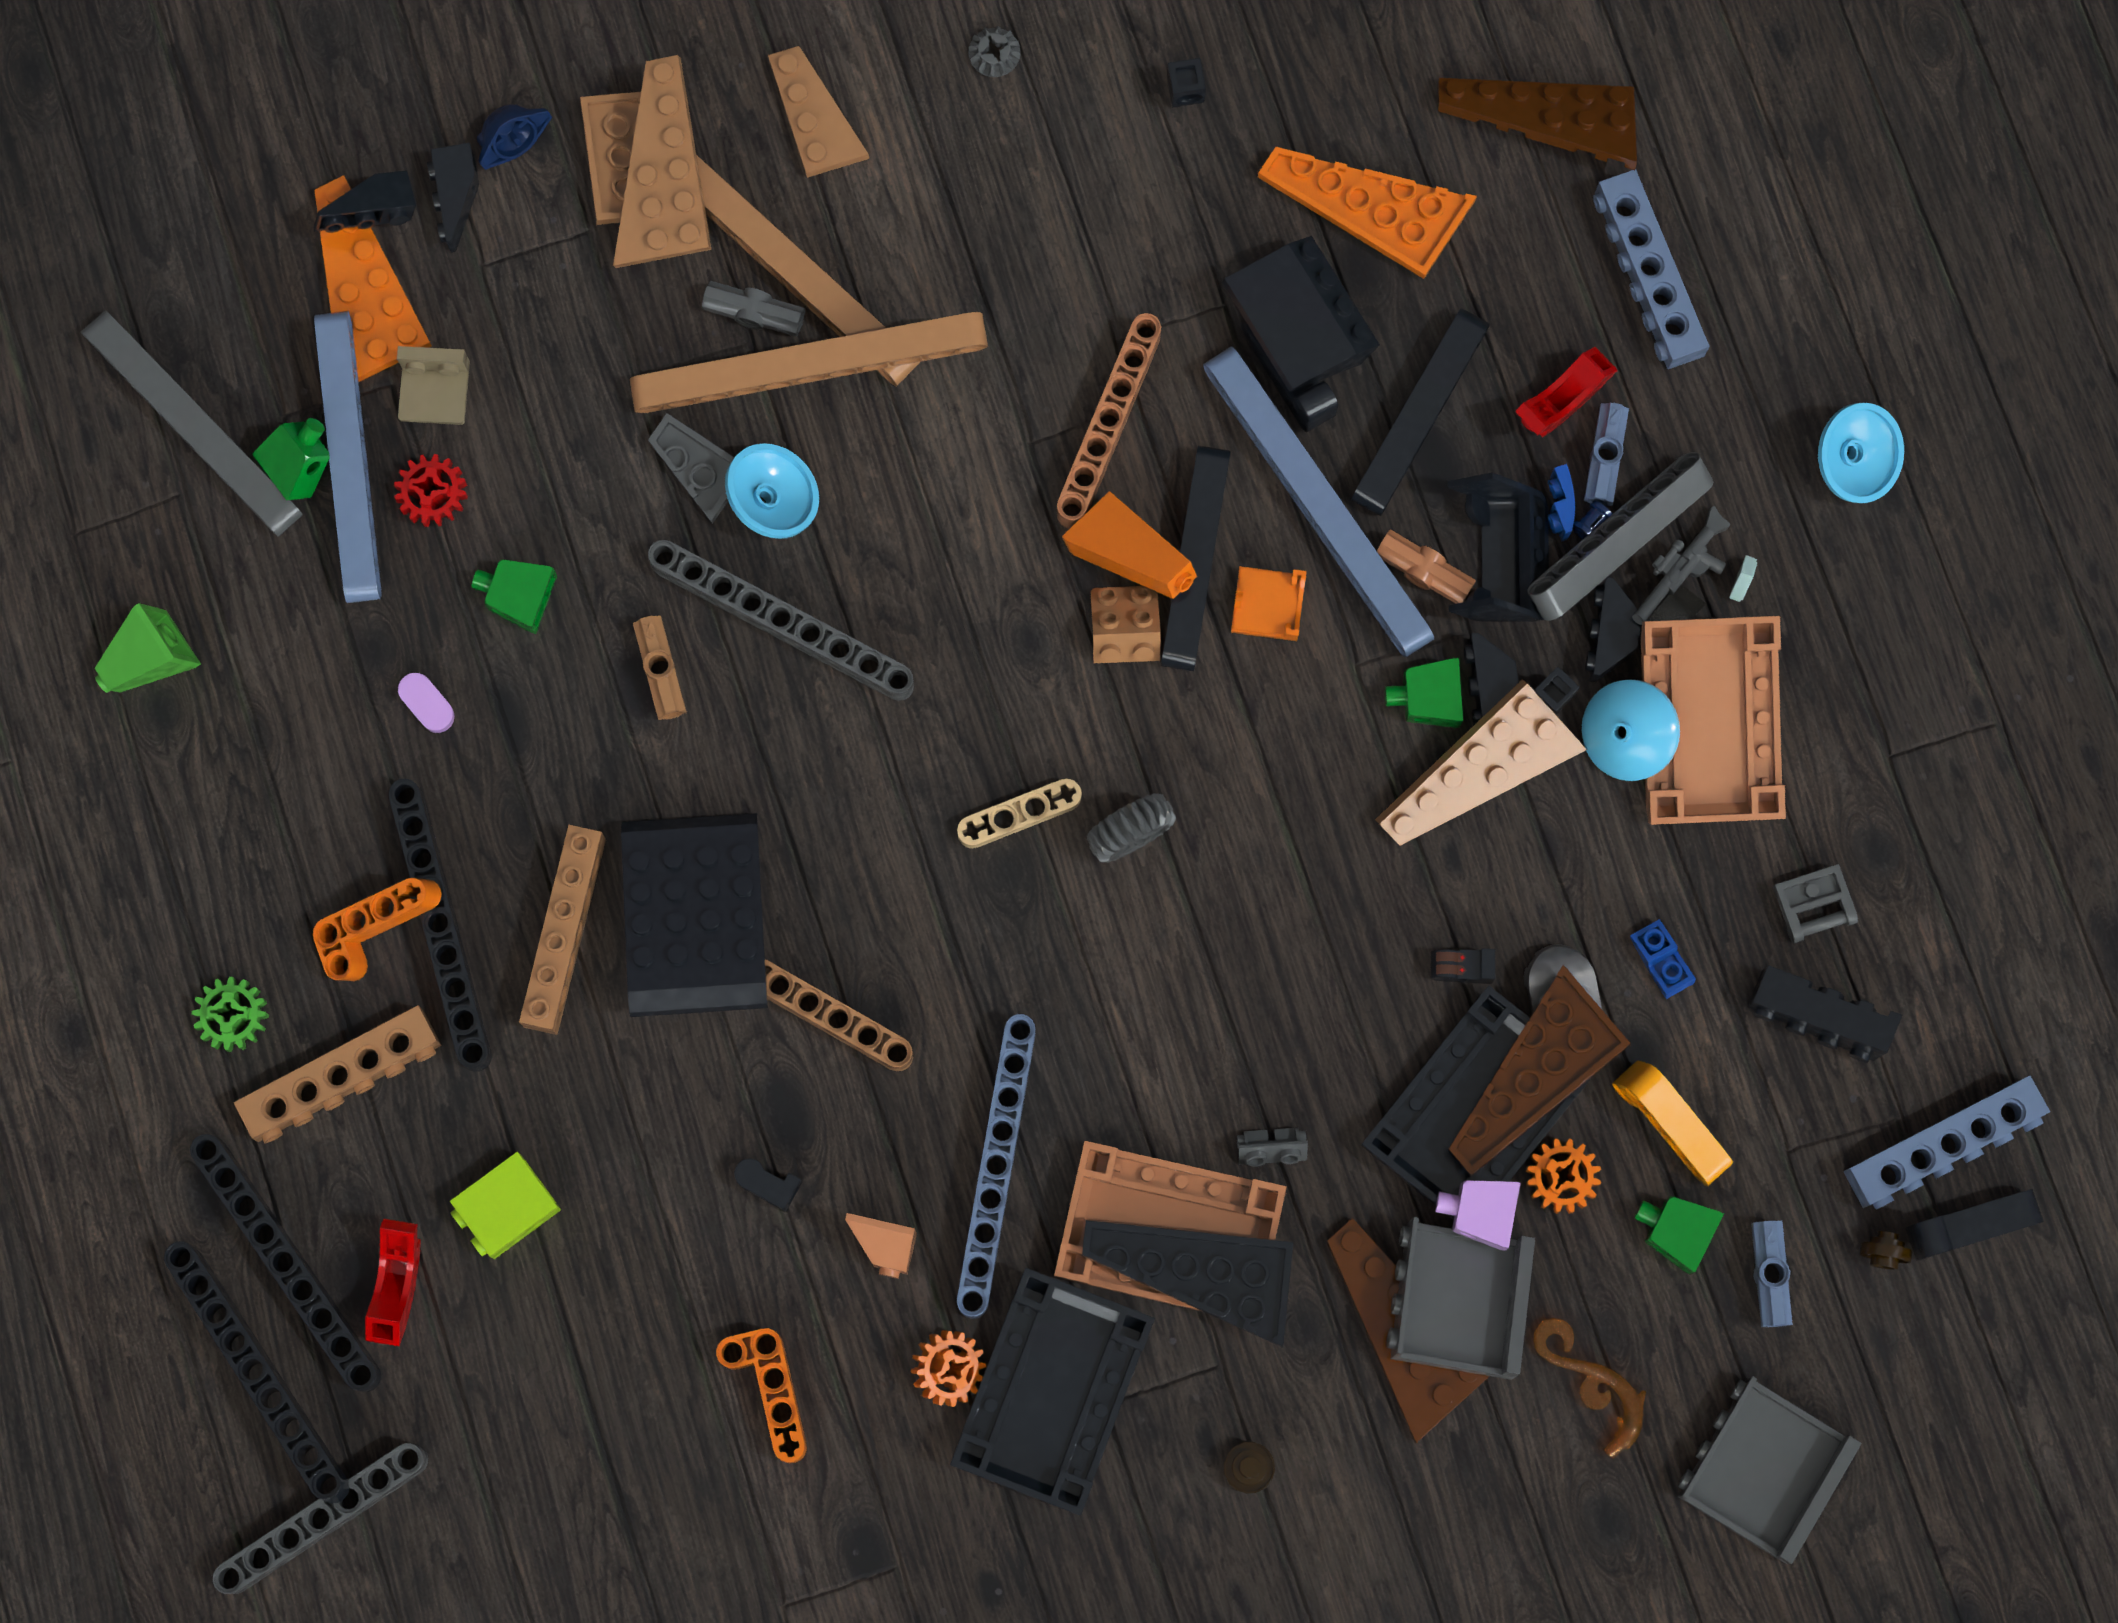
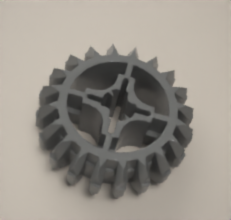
(1131, 827)

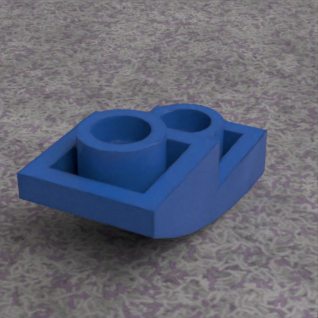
(1563, 511)
(1662, 959)

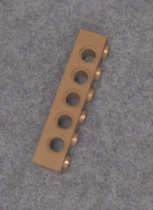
(562, 930)
(256, 1107)

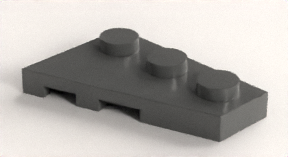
(694, 462)

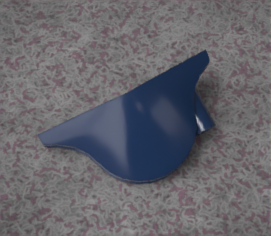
(510, 133)

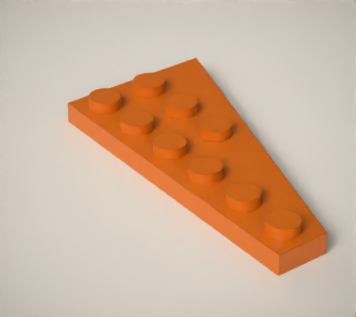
(1380, 209)
(368, 288)

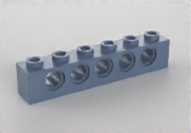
(1628, 192)
(2020, 1096)

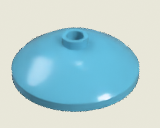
(1873, 455)
(783, 483)
(1649, 725)

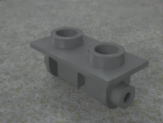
(1256, 1150)

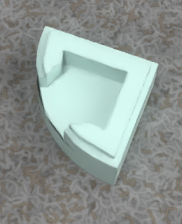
(1743, 578)

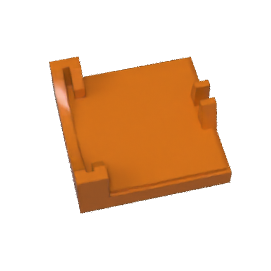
(1268, 603)

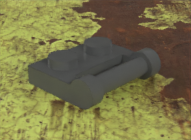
(1811, 893)

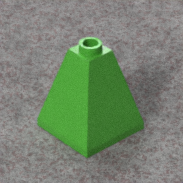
(144, 651)

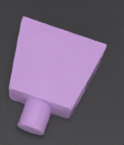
(1482, 1211)

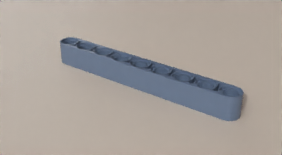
(347, 457)
(995, 1148)

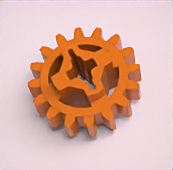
(1549, 1168)
(935, 1362)

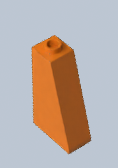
(1127, 546)

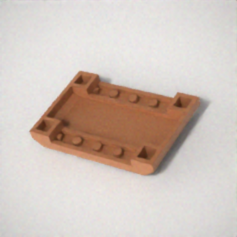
(1728, 712)
(1158, 1194)

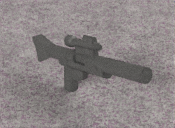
(1678, 567)

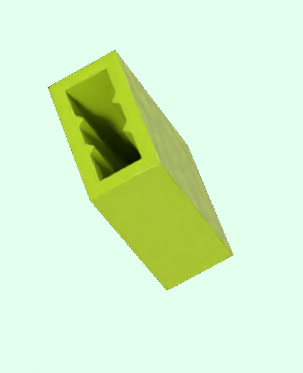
(504, 1206)

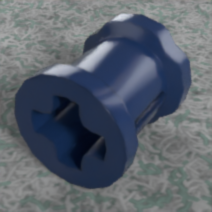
(1585, 525)

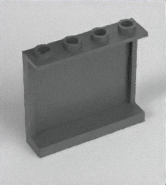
(1460, 1301)
(1767, 1470)

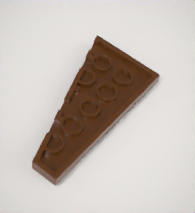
(1556, 114)
(1550, 1059)
(1422, 1391)

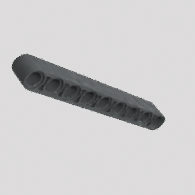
(191, 423)
(771, 607)

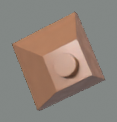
(885, 1243)

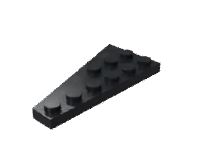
(1219, 1274)

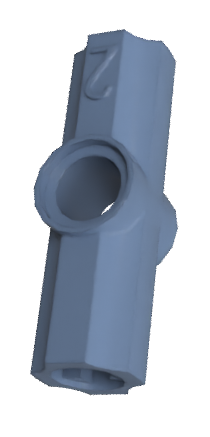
(1610, 436)
(1772, 1297)

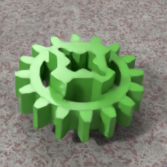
(230, 999)

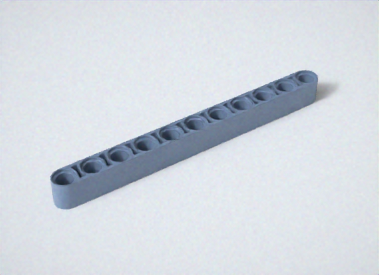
(1318, 502)

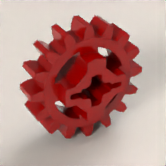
(431, 477)

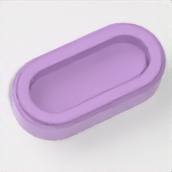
(426, 702)

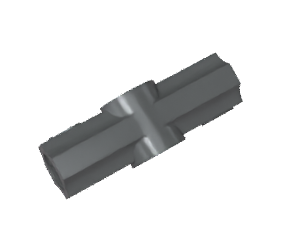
(753, 308)

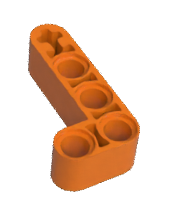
(377, 920)
(770, 1397)

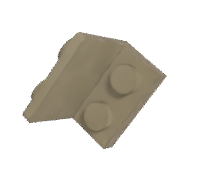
(433, 385)

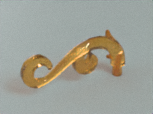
(1633, 1404)

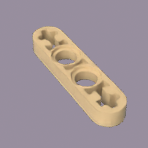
(1017, 808)

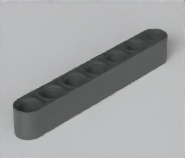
(1620, 536)
(303, 1521)

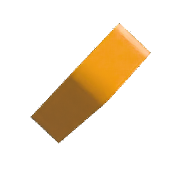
(1675, 1121)

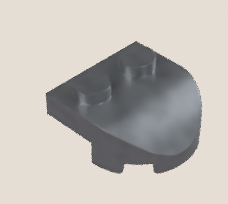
(1546, 966)

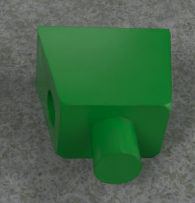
(294, 458)
(517, 591)
(1430, 694)
(1679, 1230)

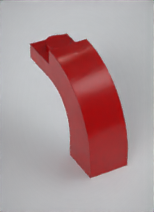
(1567, 393)
(394, 1284)

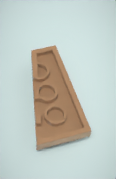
(816, 121)
(609, 137)

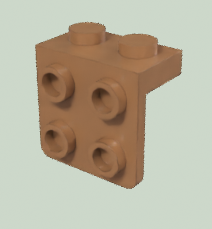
(1125, 624)

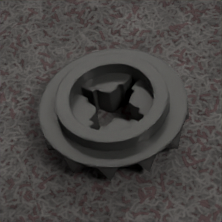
(987, 63)

